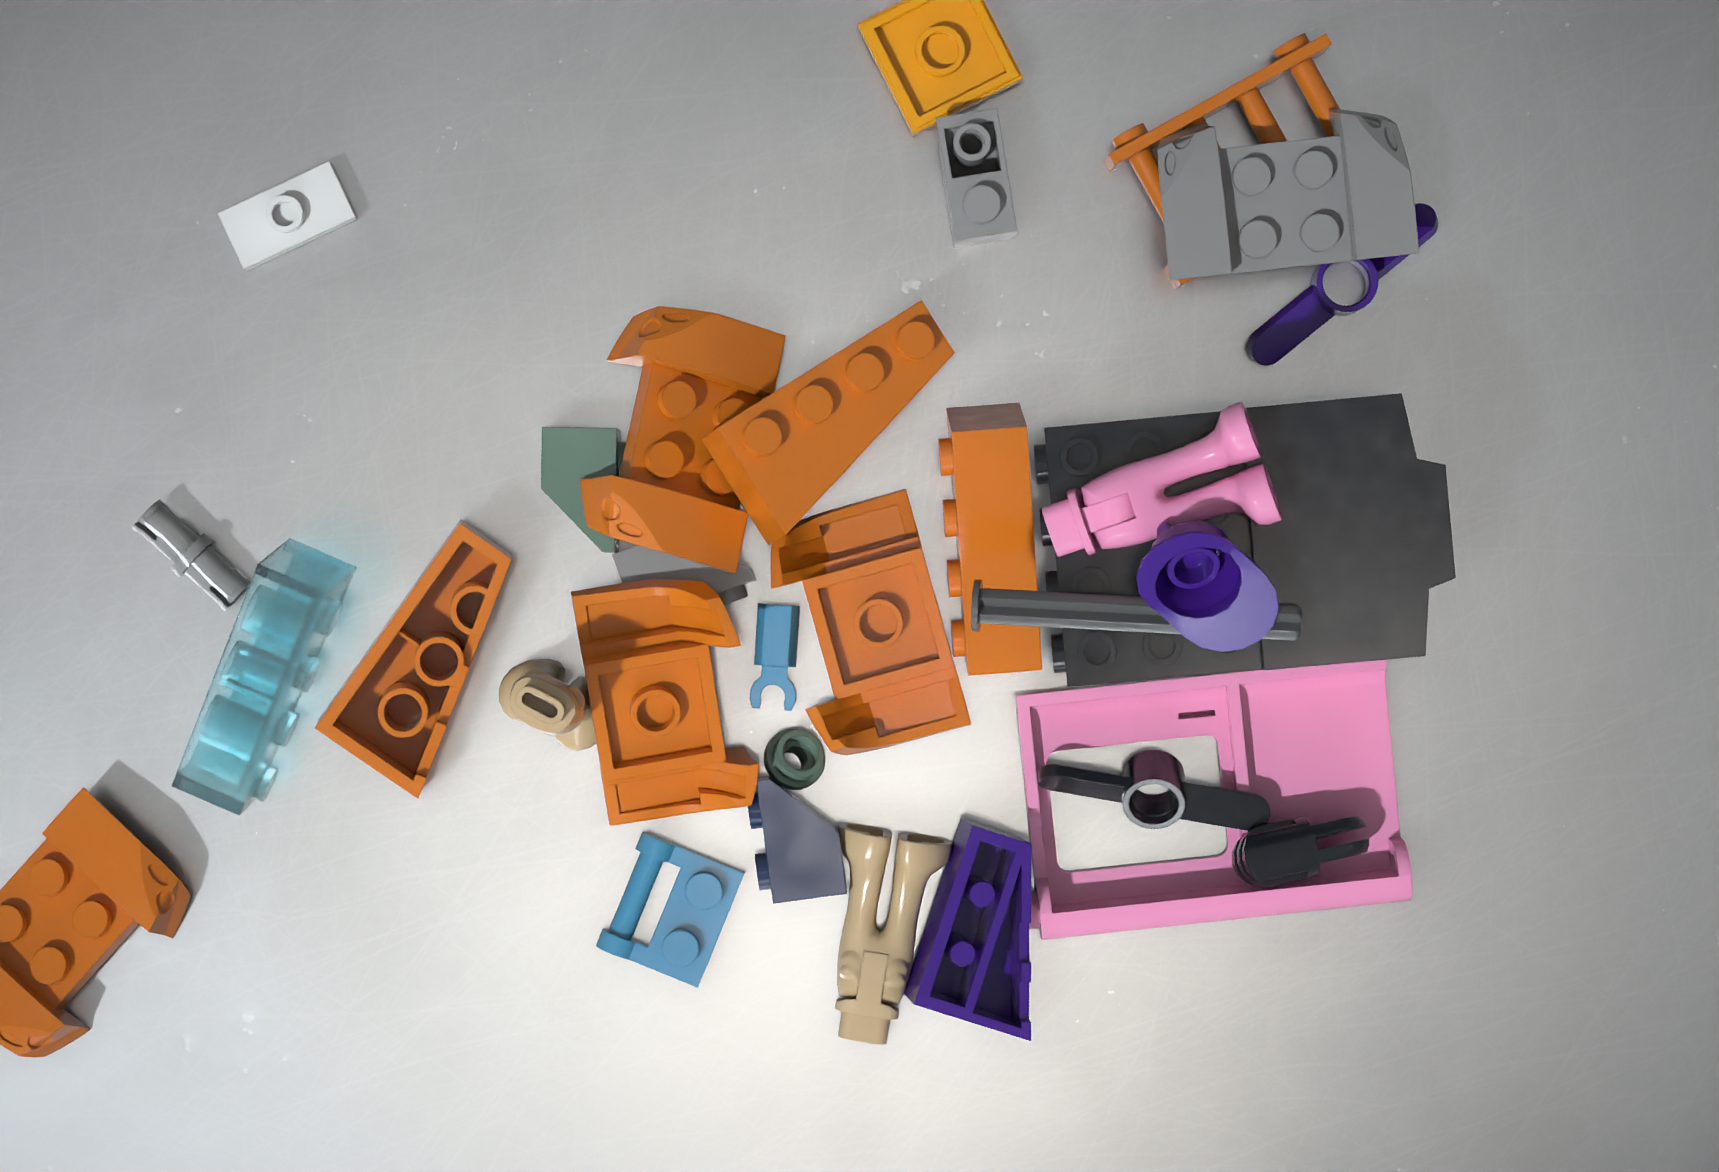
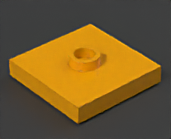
(939, 57)

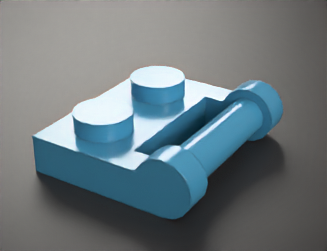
(690, 916)

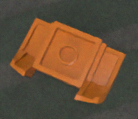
(691, 381)
(873, 625)
(658, 699)
(68, 917)

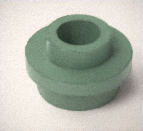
(805, 747)

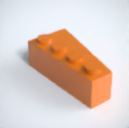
(412, 673)

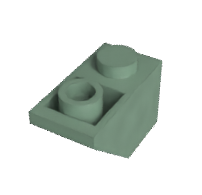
(577, 455)

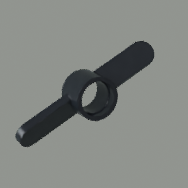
(1183, 800)

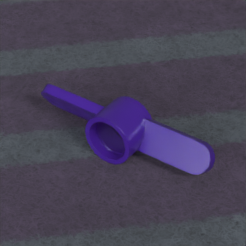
(1315, 308)

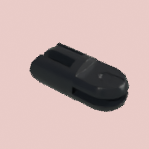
(1289, 850)

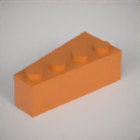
(811, 430)
(992, 530)

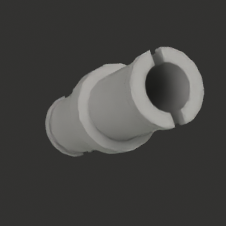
(191, 555)

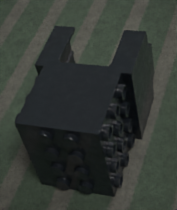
(1353, 548)

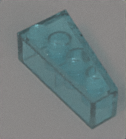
(262, 676)

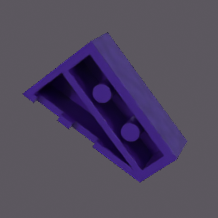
(978, 934)

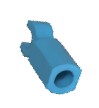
(775, 650)

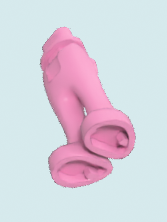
(1131, 503)

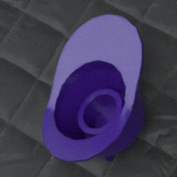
(1207, 587)

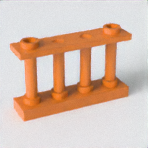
(1293, 57)

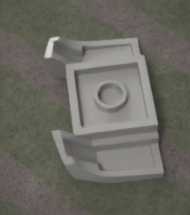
(1286, 199)

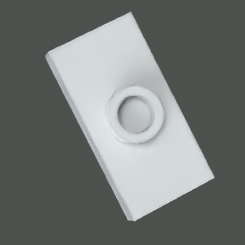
(287, 216)

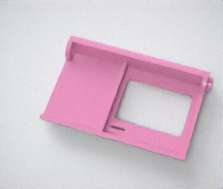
(1296, 736)

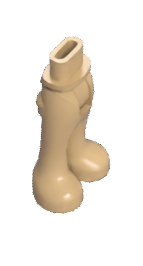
(541, 699)
(872, 961)

